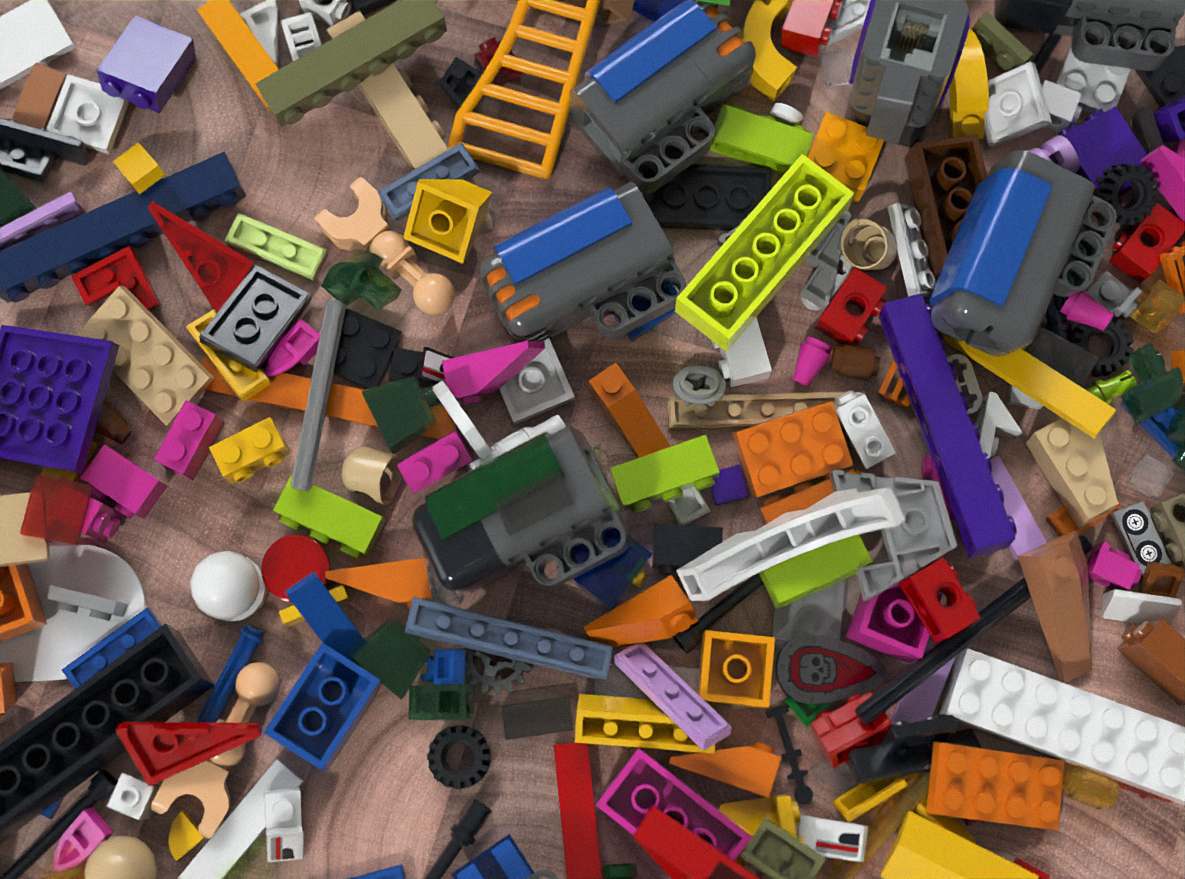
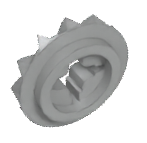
(693, 377)

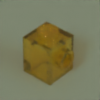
(1158, 306)

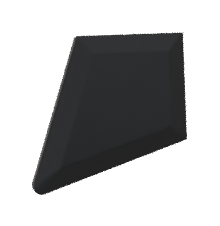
(459, 80)

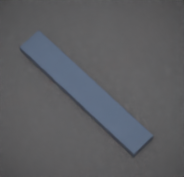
(508, 639)

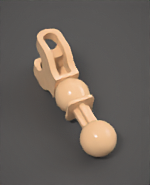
(371, 233)
(256, 686)

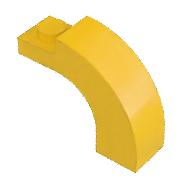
(771, 70)
(969, 91)

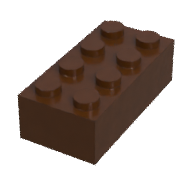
(942, 185)

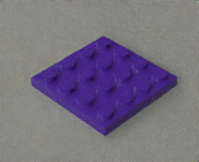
(51, 396)

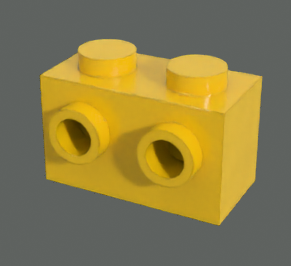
(250, 451)

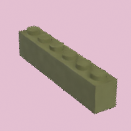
(351, 58)

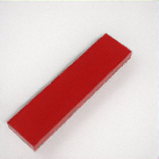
(577, 811)

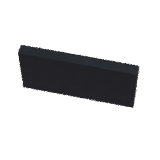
(709, 196)

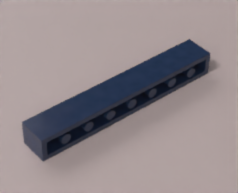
(114, 226)

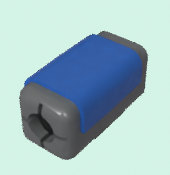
(1017, 253)

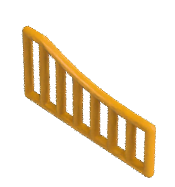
(503, 59)

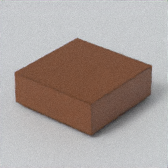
(1161, 579)

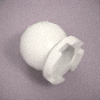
(228, 586)

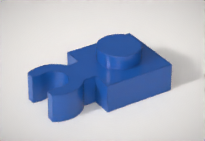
(446, 667)

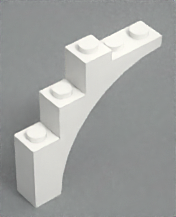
(792, 533)

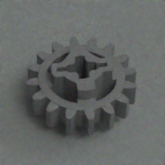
(491, 672)

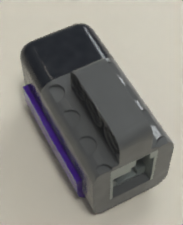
(905, 66)

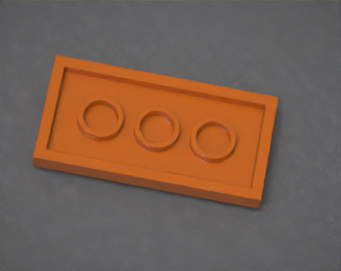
(995, 786)

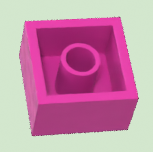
(890, 625)

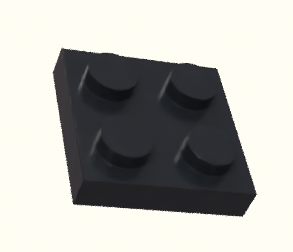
(365, 349)

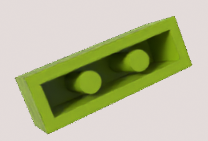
(759, 139)
(665, 474)
(330, 519)
(814, 570)

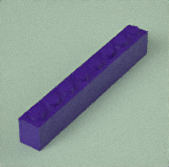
(947, 427)

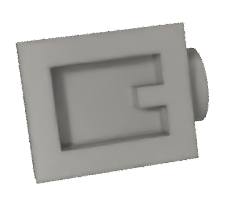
(1114, 295)

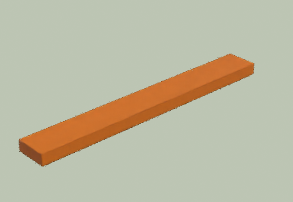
(343, 401)

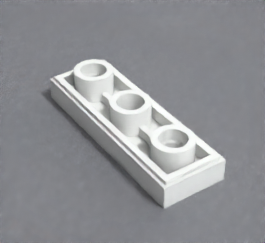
(912, 250)

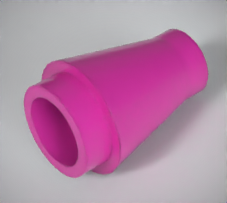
(1086, 310)
(810, 360)

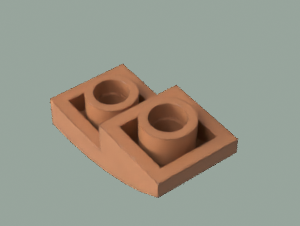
(39, 96)

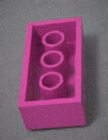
(648, 783)

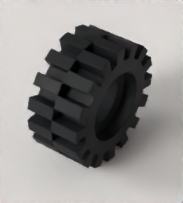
(1141, 196)
(1119, 345)
(439, 748)

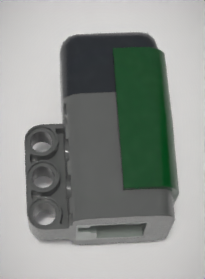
(470, 542)

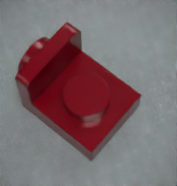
(485, 55)

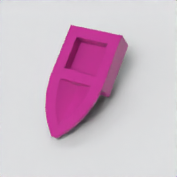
(296, 346)
(80, 840)

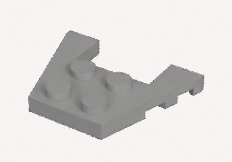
(824, 258)
(914, 542)

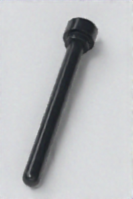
(688, 639)
(101, 787)

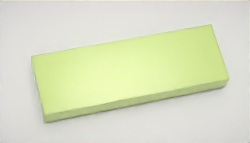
(276, 246)

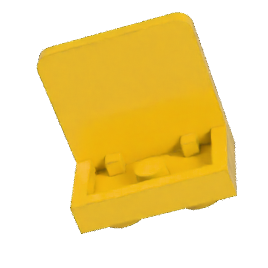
(751, 812)

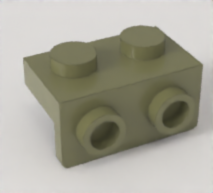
(1000, 44)
(780, 854)

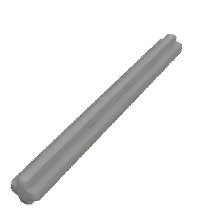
(318, 396)

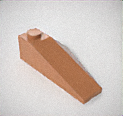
(1060, 594)

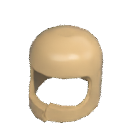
(882, 250)
(364, 471)

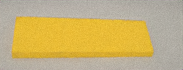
(933, 852)

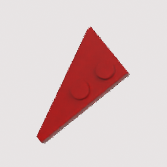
(211, 263)
(173, 747)

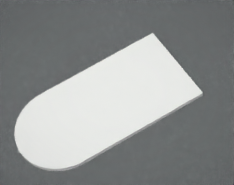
(80, 568)

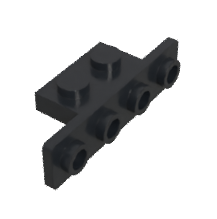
(33, 151)
(908, 748)

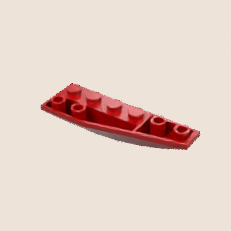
(683, 852)

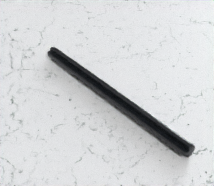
(947, 650)

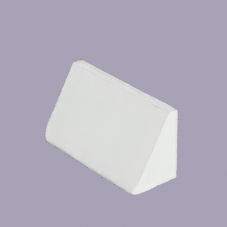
(1138, 607)

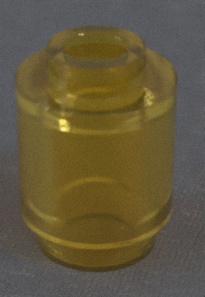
(1090, 787)

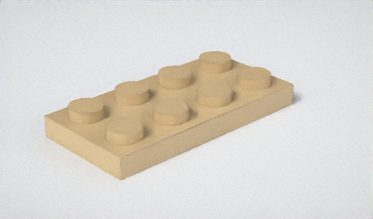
(148, 355)

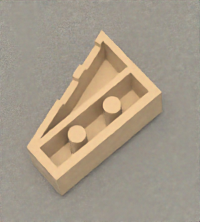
(1075, 470)

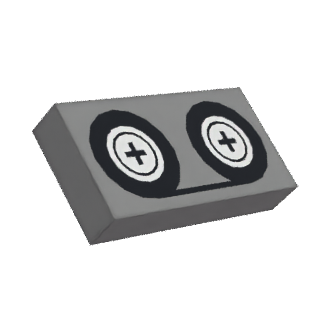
(1139, 535)

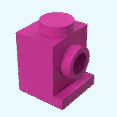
(1112, 568)

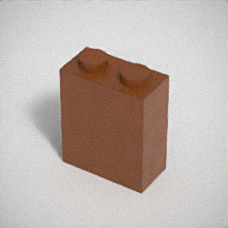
(1159, 654)

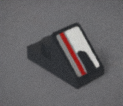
(424, 366)

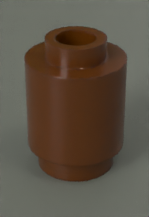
(854, 362)

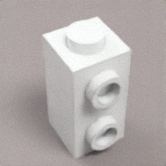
(862, 429)

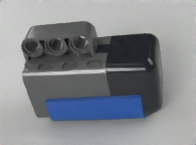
(1106, 23)

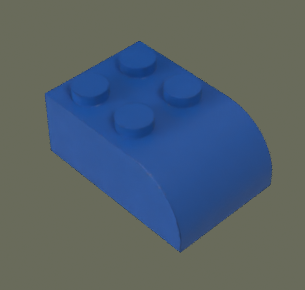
(323, 707)

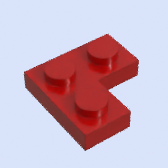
(113, 271)

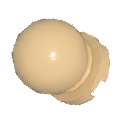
(121, 859)

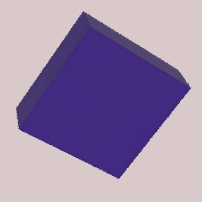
(729, 486)

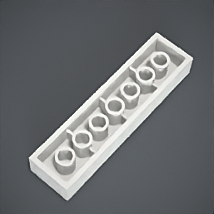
(1067, 723)

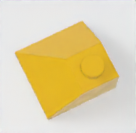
(447, 216)

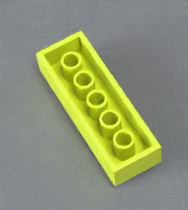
(763, 252)

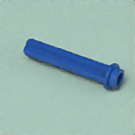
(225, 684)

